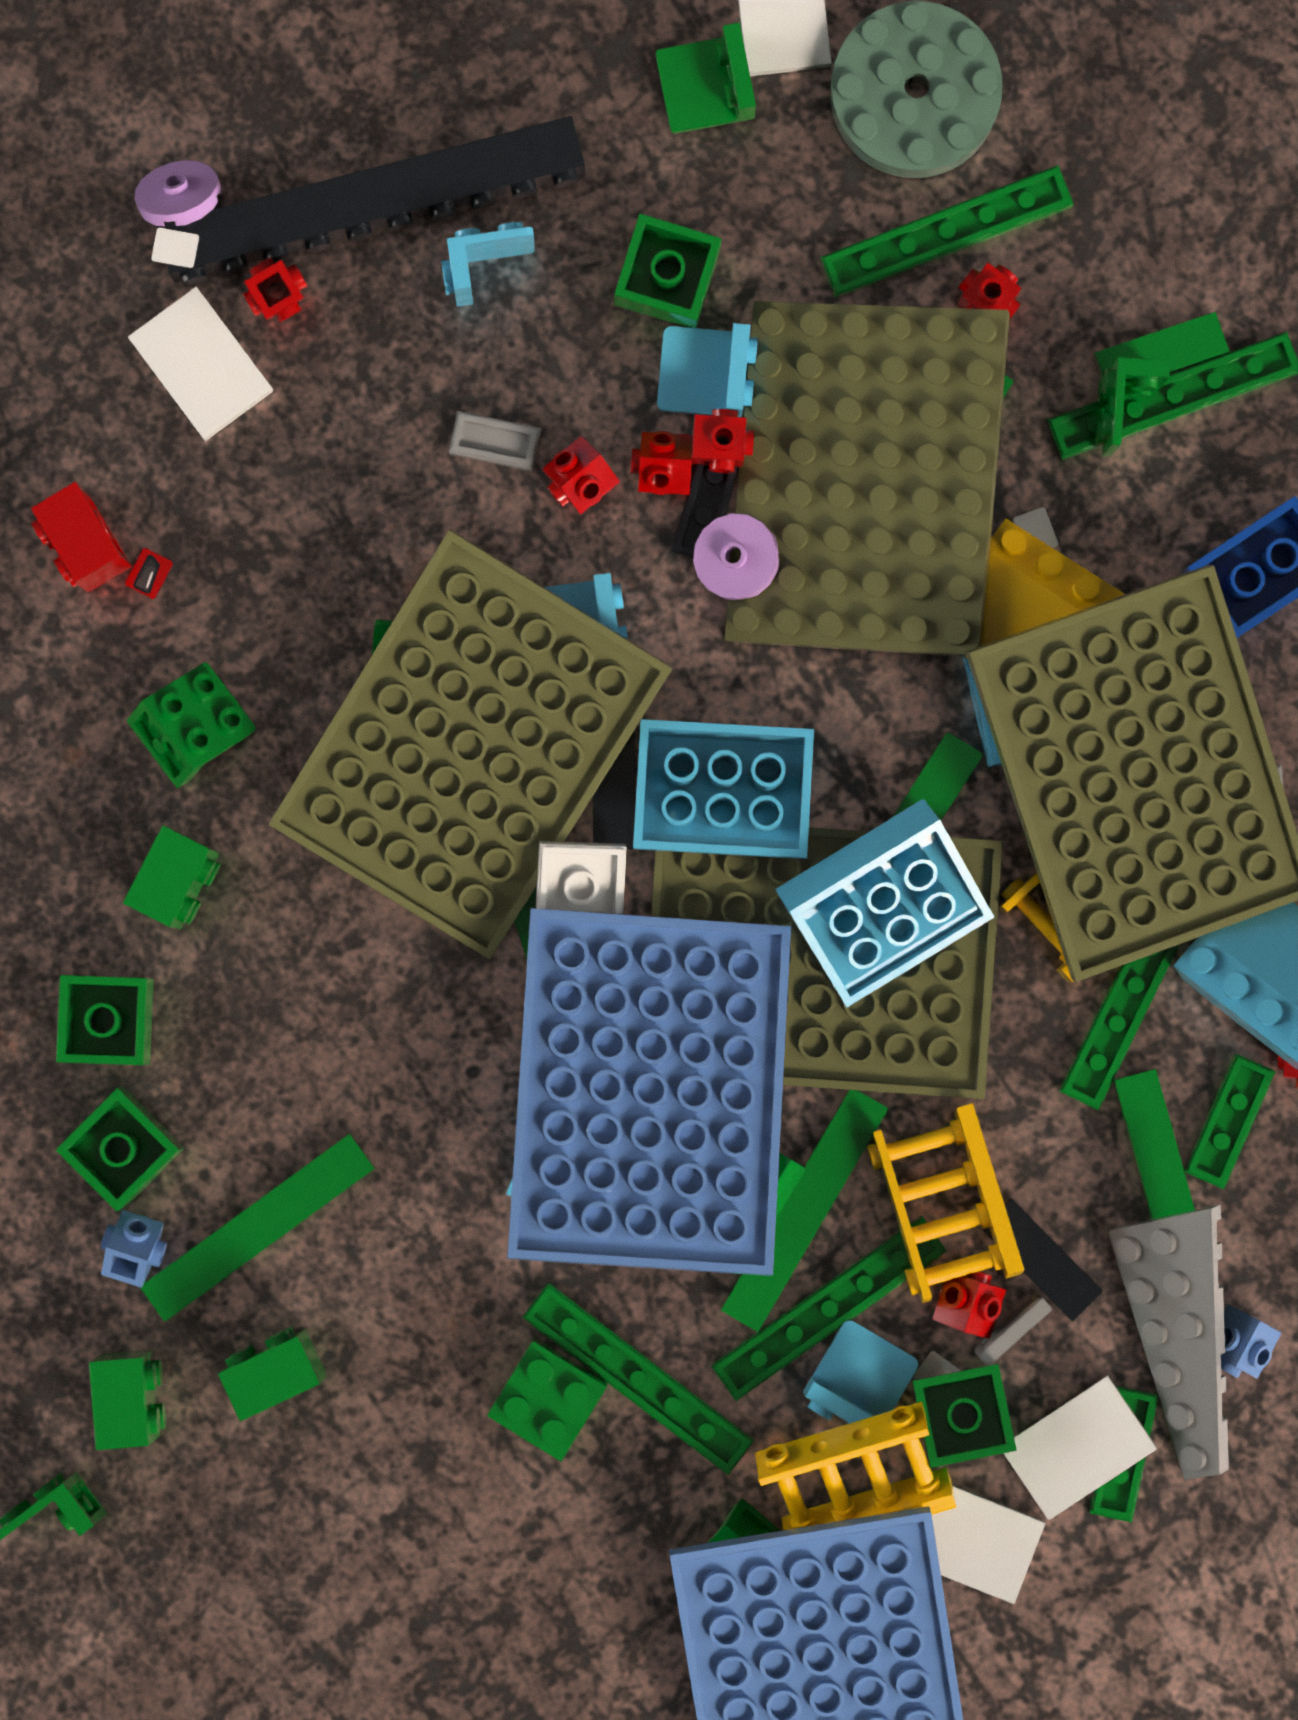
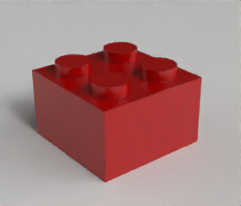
(80, 537)

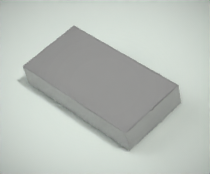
(495, 441)
(1012, 1329)

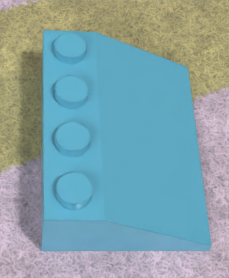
(723, 789)
(885, 902)
(1252, 976)

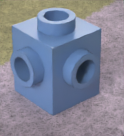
(132, 1248)
(1246, 1343)

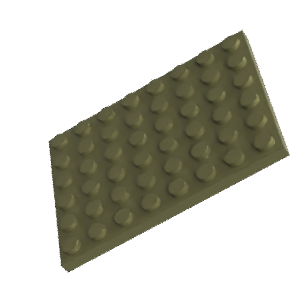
(872, 475)
(469, 743)
(1140, 771)
(907, 1036)

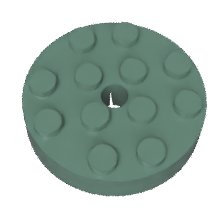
(929, 48)

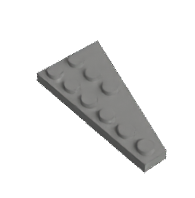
(1179, 1314)

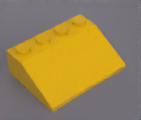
(1034, 584)

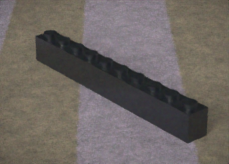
(383, 198)

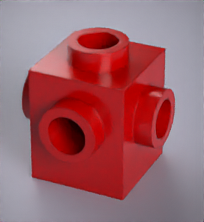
(999, 280)
(258, 295)
(721, 424)
(663, 463)
(579, 476)
(970, 1304)

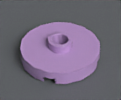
(177, 193)
(757, 562)

